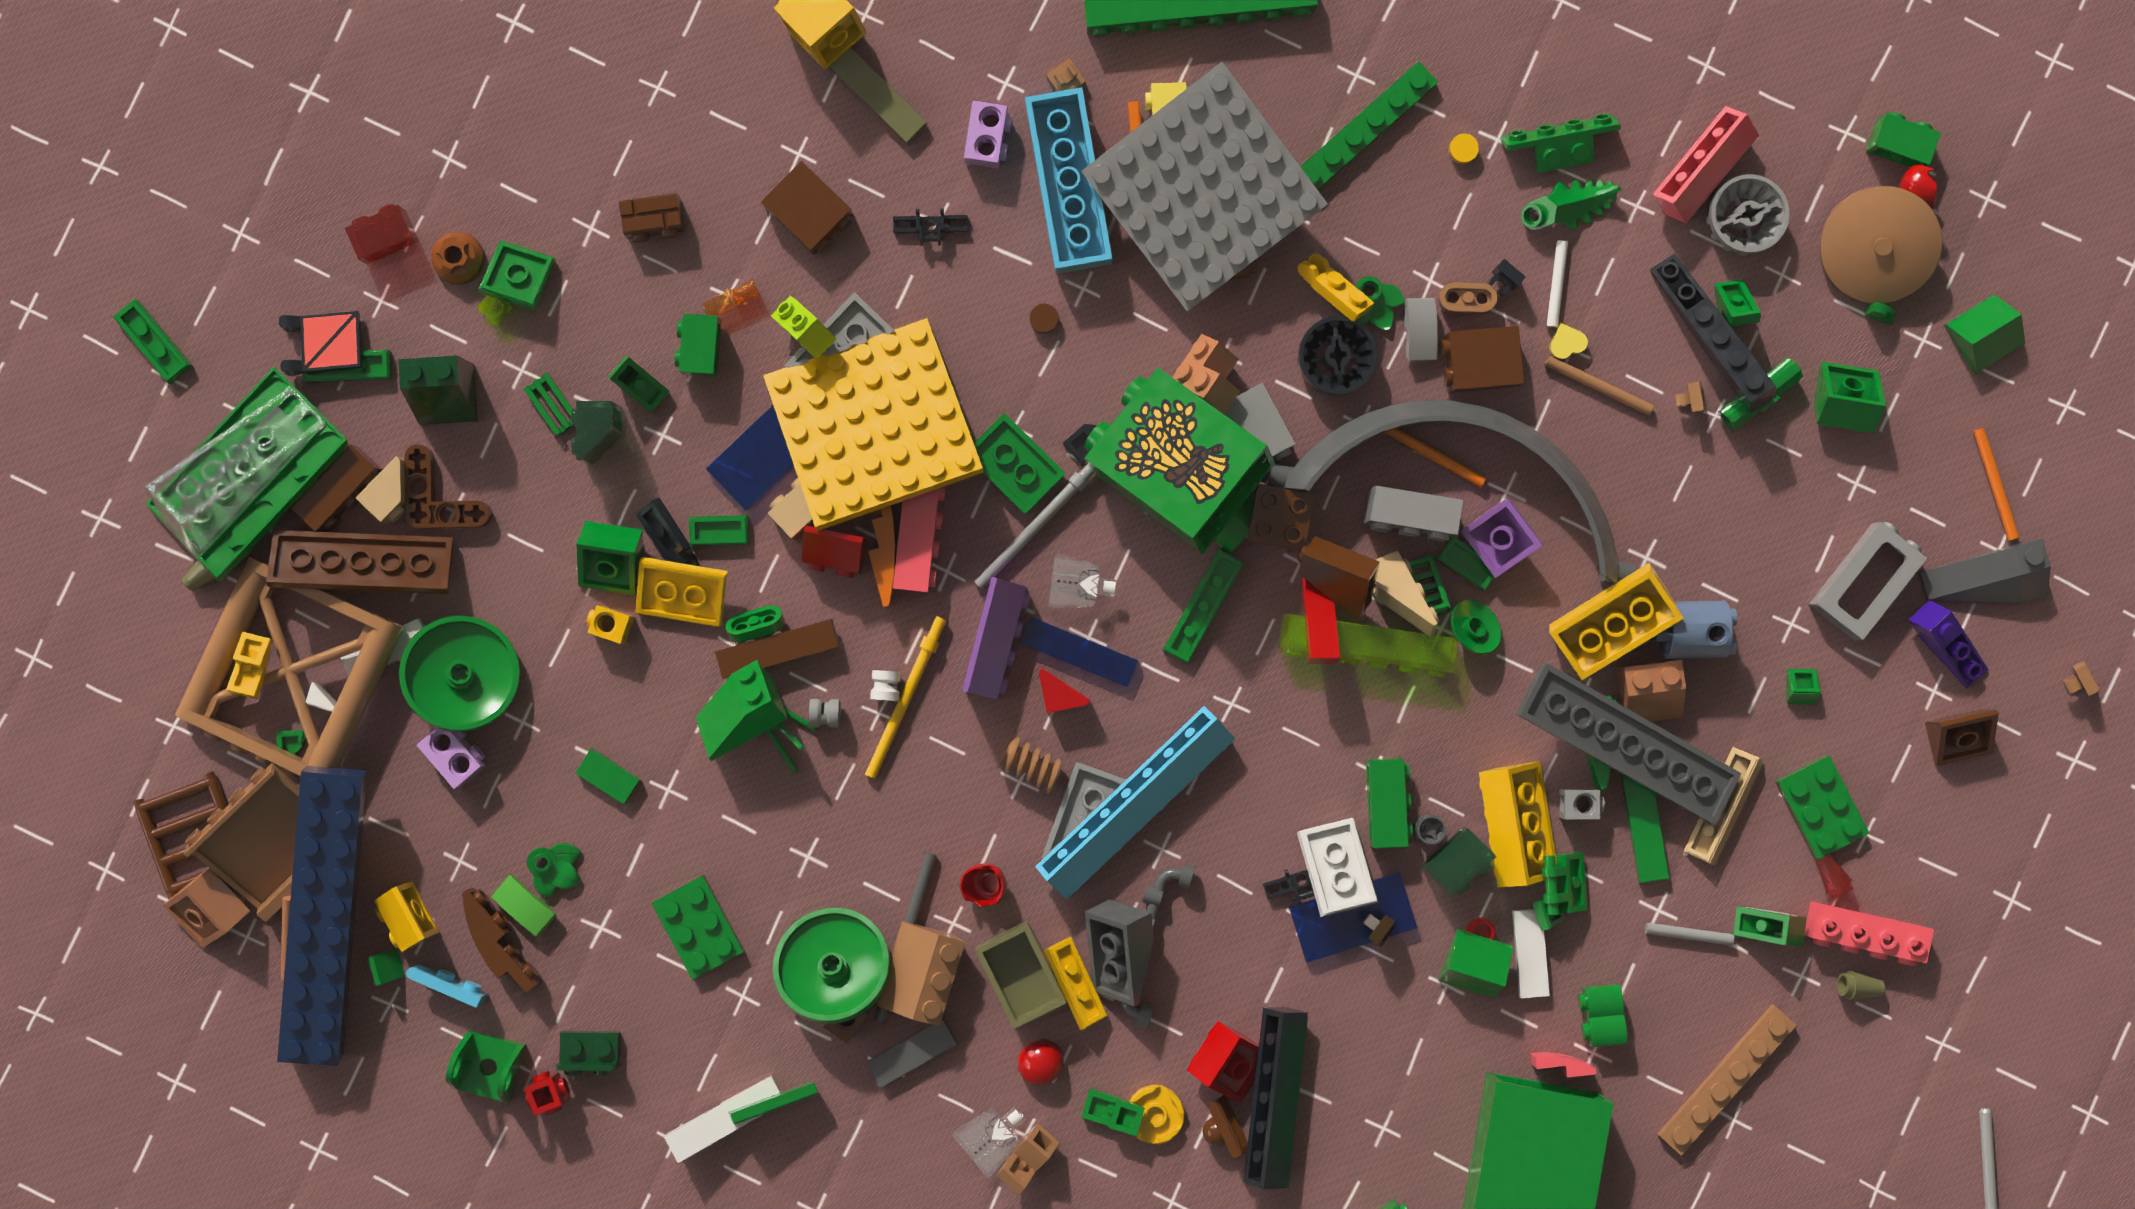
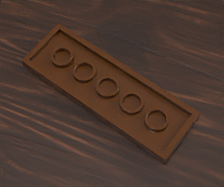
(360, 562)

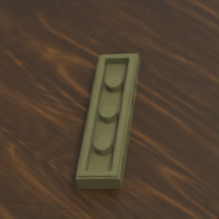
(878, 95)

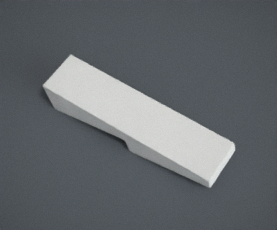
(716, 1122)

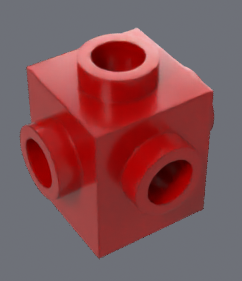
(539, 1100)

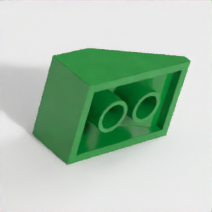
(740, 710)

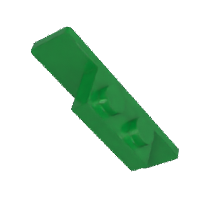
(1562, 144)

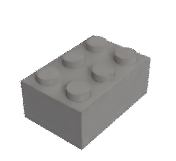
(1412, 513)

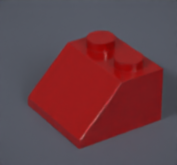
(833, 551)
(1226, 1062)

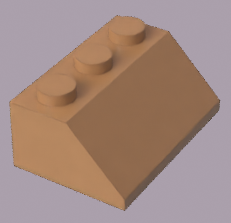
(921, 973)

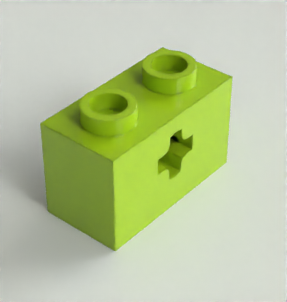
(803, 327)

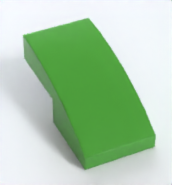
(524, 906)

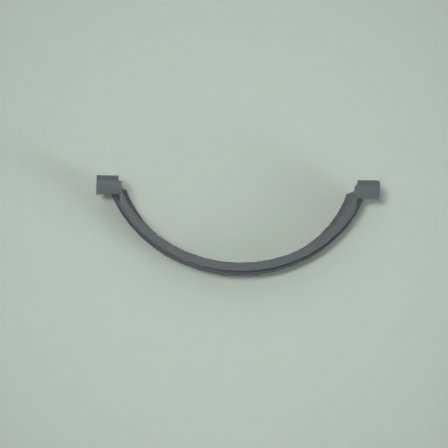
(1374, 422)

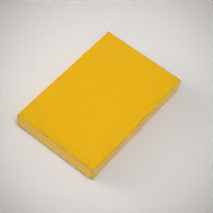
(681, 592)

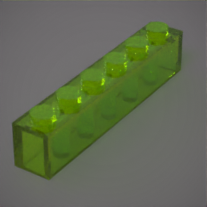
(1378, 646)

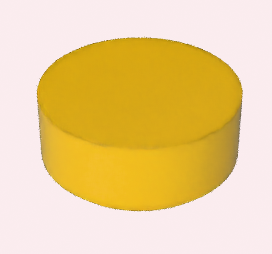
(1463, 148)

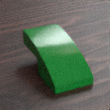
(1113, 1111)

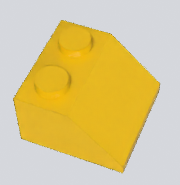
(405, 916)

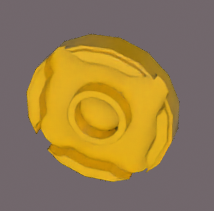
(1161, 1116)

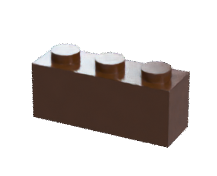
(336, 489)

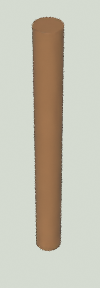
(1599, 385)

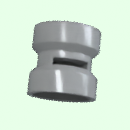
(831, 711)

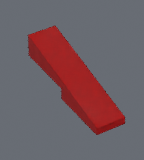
(1320, 625)

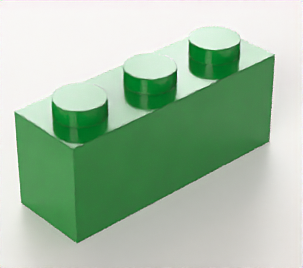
(1388, 802)

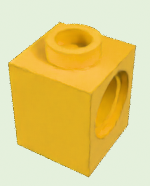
(622, 626)

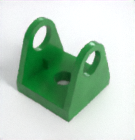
(466, 1069)

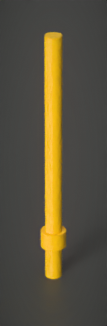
(929, 645)

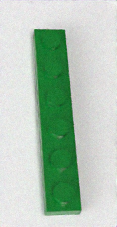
(1368, 125)

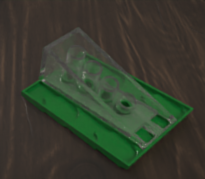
(245, 474)

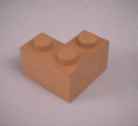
(1206, 372)

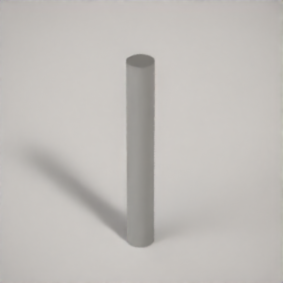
(1689, 934)

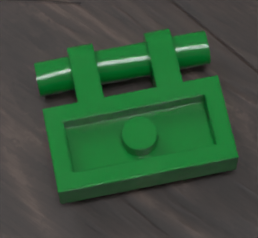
(1571, 883)

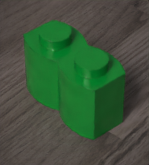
(1603, 1015)

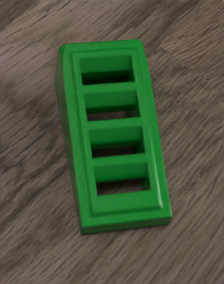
(1444, 607)

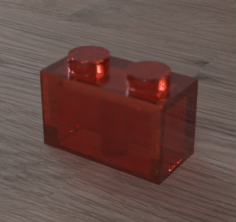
(381, 233)

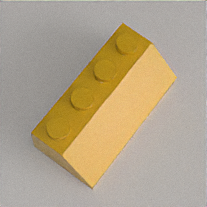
(1615, 621)
(1517, 822)

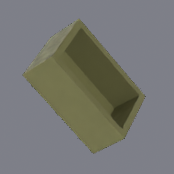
(1020, 974)

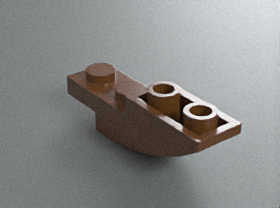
(488, 931)

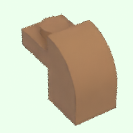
(1027, 1158)

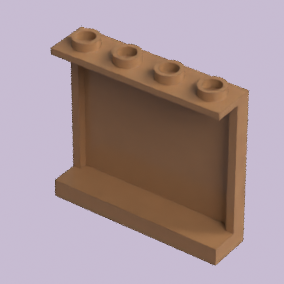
(253, 840)

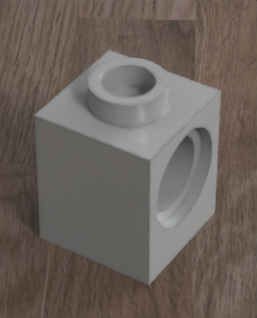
(1568, 801)

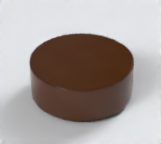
(1044, 318)

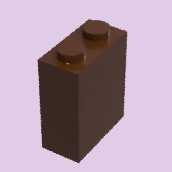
(808, 208)
(1483, 359)

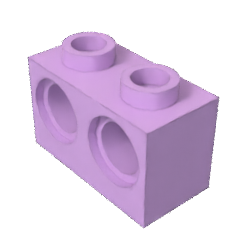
(980, 134)
(447, 760)

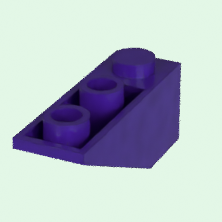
(1949, 642)

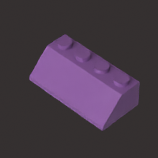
(995, 638)

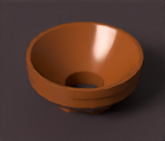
(470, 264)

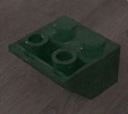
(597, 429)
(1459, 862)

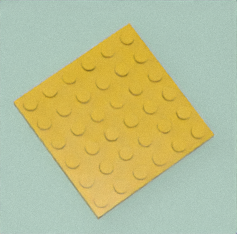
(873, 425)

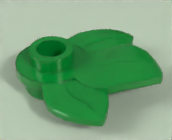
(1384, 298)
(557, 871)

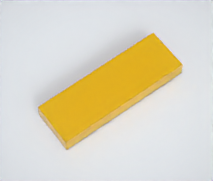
(1075, 983)

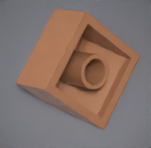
(1653, 689)
(206, 908)

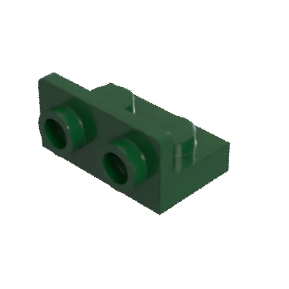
(589, 1052)

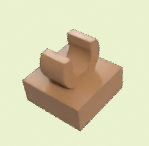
(1065, 77)
(1694, 398)
(2081, 680)

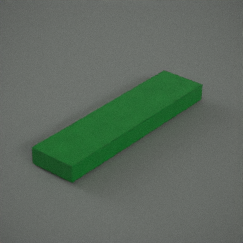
(1203, 606)
(1644, 831)

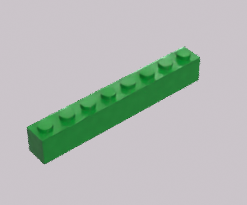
(1158, 15)

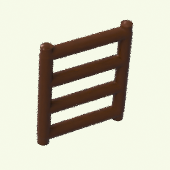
(153, 834)

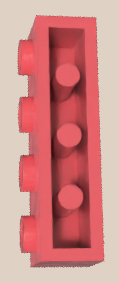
(1706, 164)
(1868, 932)

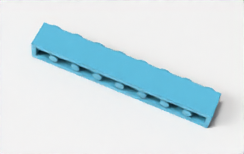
(1135, 802)

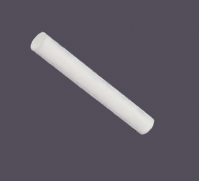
(1557, 284)

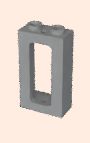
(1827, 598)

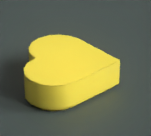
(1567, 342)

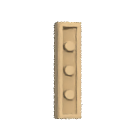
(1709, 839)

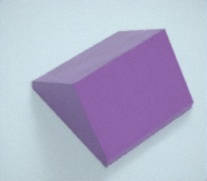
(1501, 537)

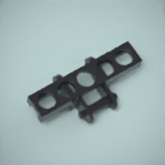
(940, 226)
(1292, 887)

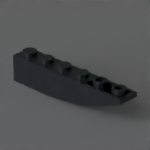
(1714, 334)

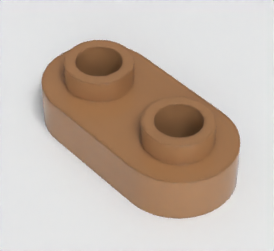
(1466, 297)

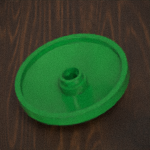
(459, 673)
(831, 965)

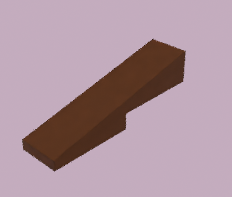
(779, 647)

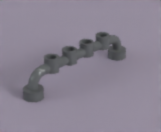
(1153, 898)

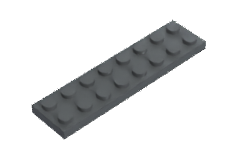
(1628, 743)

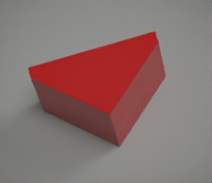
(1058, 694)

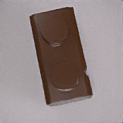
(652, 217)

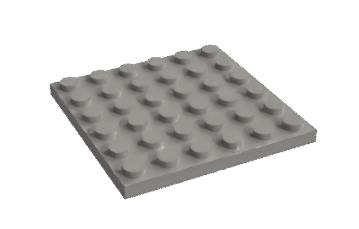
(1204, 186)

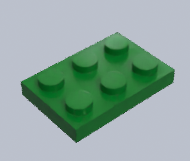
(1016, 463)
(1822, 807)
(698, 927)

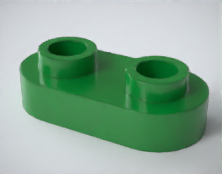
(755, 623)

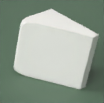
(320, 697)

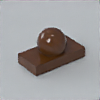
(1224, 1128)

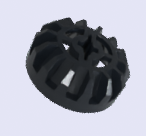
(1335, 330)

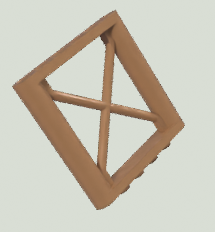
(204, 694)

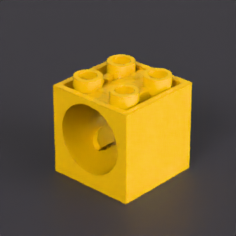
(822, 27)

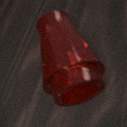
(1834, 878)

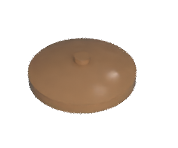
(1880, 244)

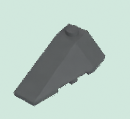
(1999, 576)

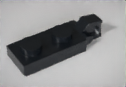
(666, 533)

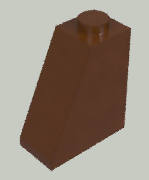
(1340, 574)

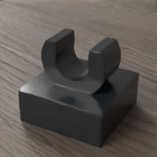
(1508, 275)

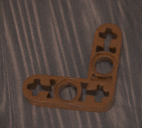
(435, 508)

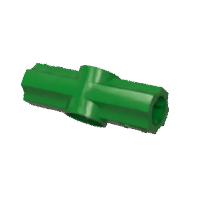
(1783, 376)

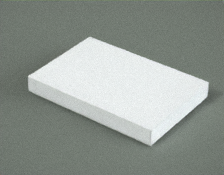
(1337, 867)

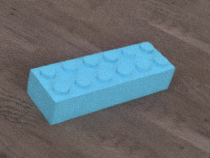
(1069, 201)

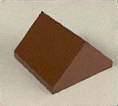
(1962, 735)

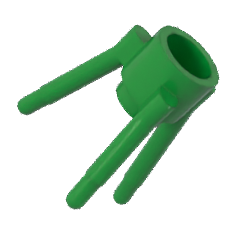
(789, 735)

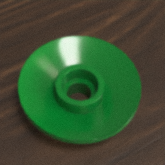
(1475, 627)

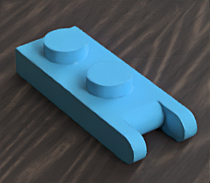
(444, 982)

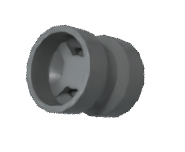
(1434, 829)

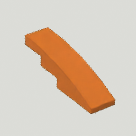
(884, 558)

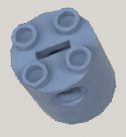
(1702, 632)

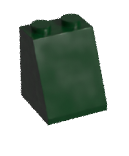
(439, 389)

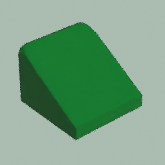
(1802, 686)
(386, 966)

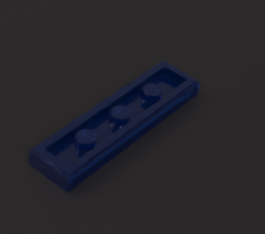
(1079, 652)

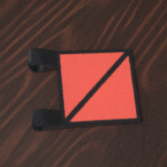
(327, 342)

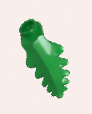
(1570, 204)

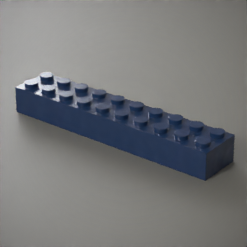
(322, 915)

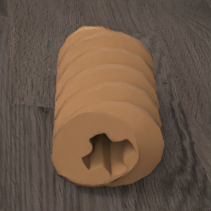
(1031, 764)

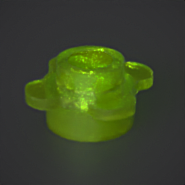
(494, 315)

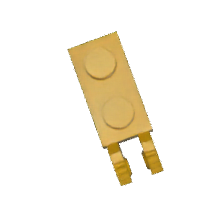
(1334, 287)

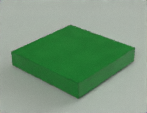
(517, 275)

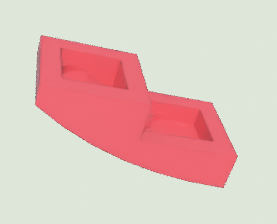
(1569, 1065)

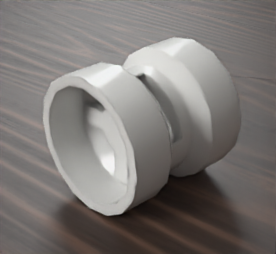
(885, 685)

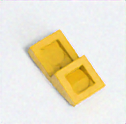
(251, 665)

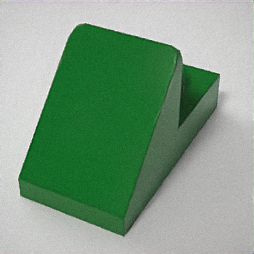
(1736, 303)
(638, 384)

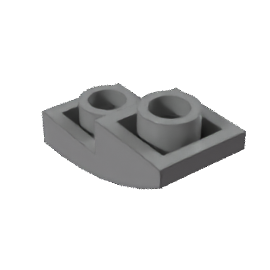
(1421, 328)

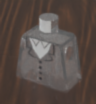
(1077, 583)
(990, 1138)

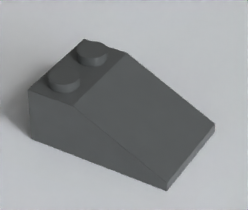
(1119, 949)

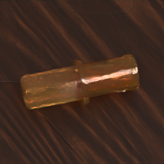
(731, 298)

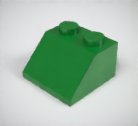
(1849, 397)
(609, 557)

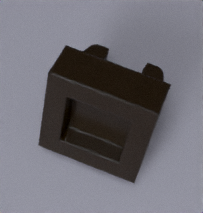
(1381, 929)

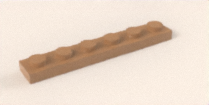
(1726, 1079)

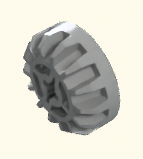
(1765, 200)

